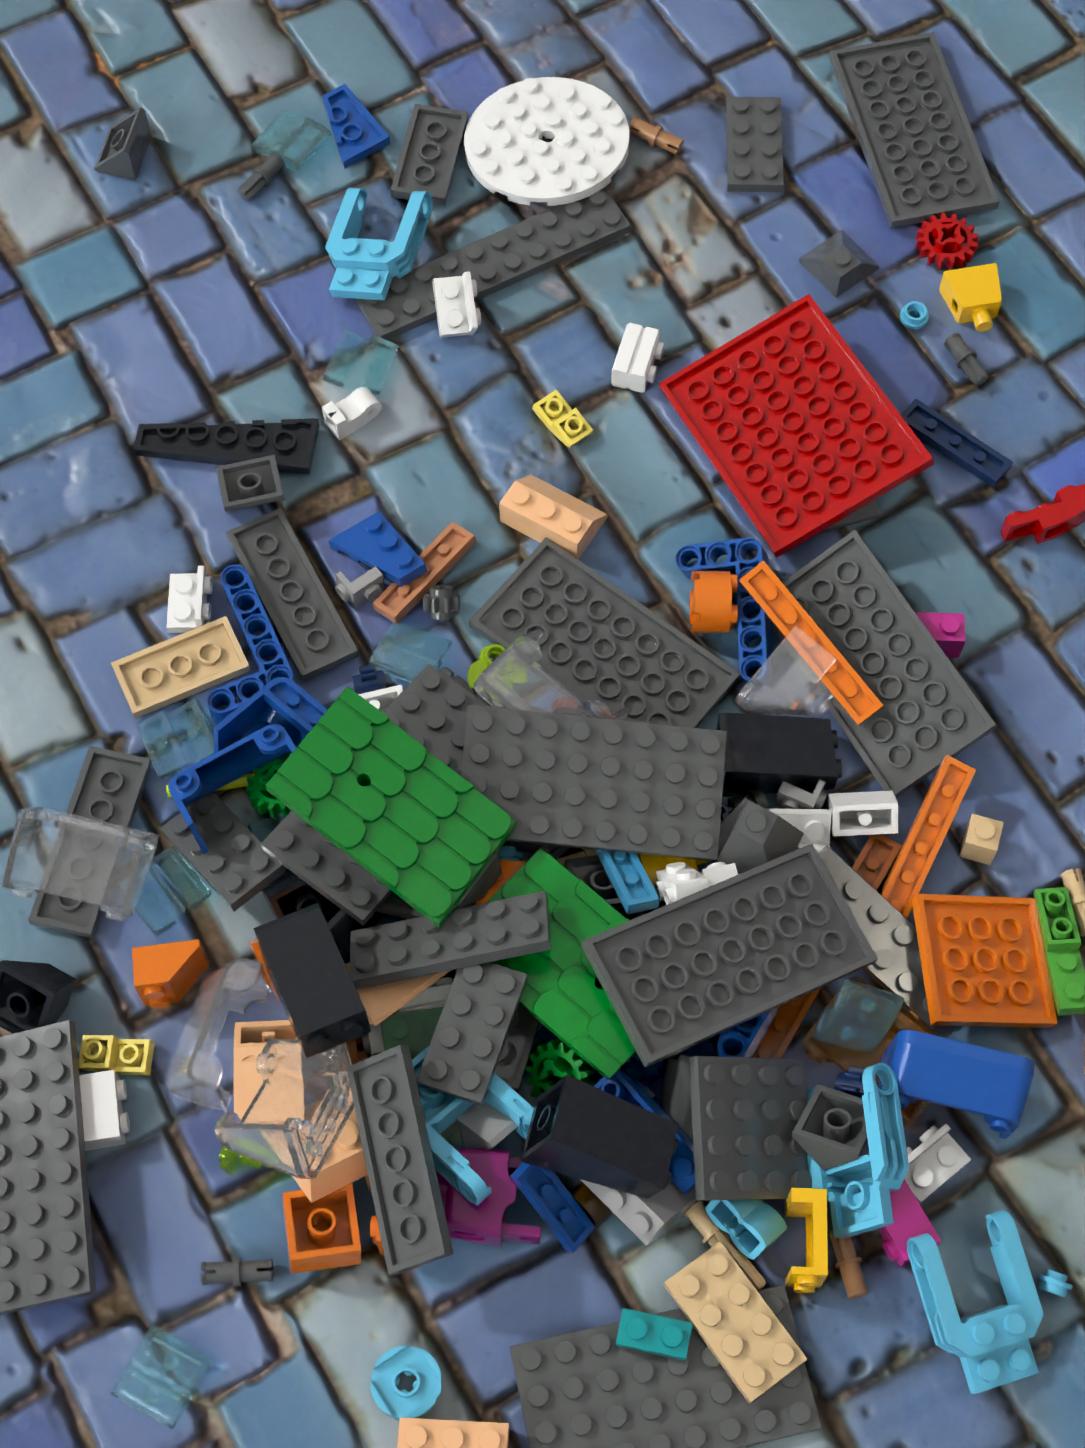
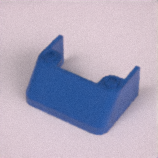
(276, 703)
(226, 767)
(960, 1077)

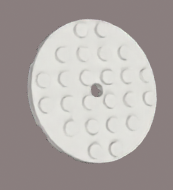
(508, 149)

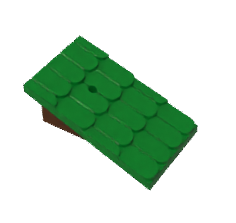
(392, 806)
(561, 981)

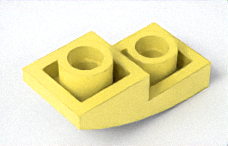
(561, 420)
(122, 1055)

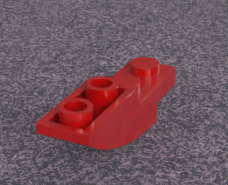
(1048, 519)

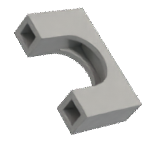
(646, 1216)

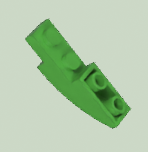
(1061, 949)

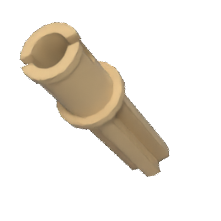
(713, 1234)

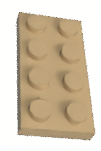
(180, 667)
(735, 1322)

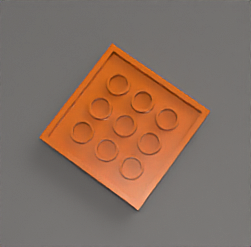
(983, 961)

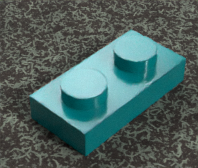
(654, 1334)

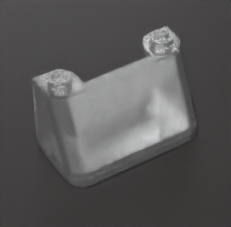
(79, 859)
(194, 1069)
(294, 1111)

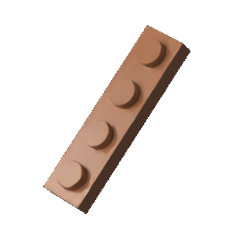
(439, 559)

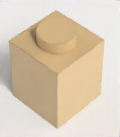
(981, 839)

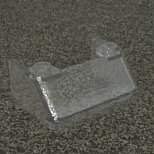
(790, 680)
(521, 683)

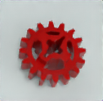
(949, 241)

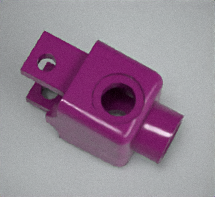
(486, 1221)

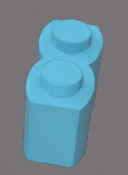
(749, 1223)

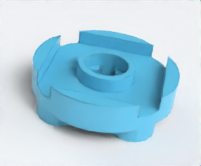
(386, 1378)

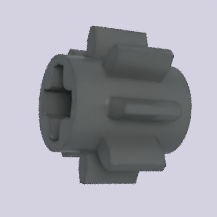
(441, 602)

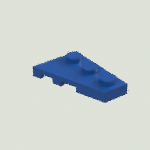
(353, 126)
(380, 545)

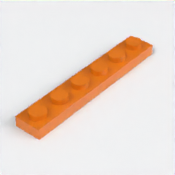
(786, 614)
(927, 834)

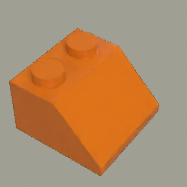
(167, 971)

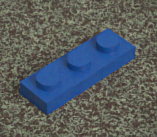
(554, 1205)

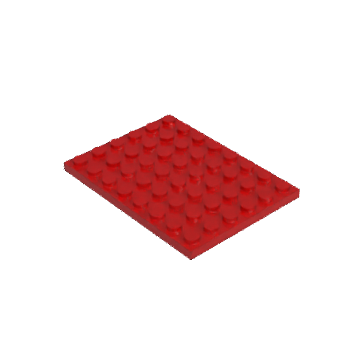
(795, 425)

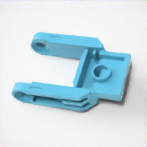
(369, 265)
(443, 1110)
(862, 1187)
(990, 1342)

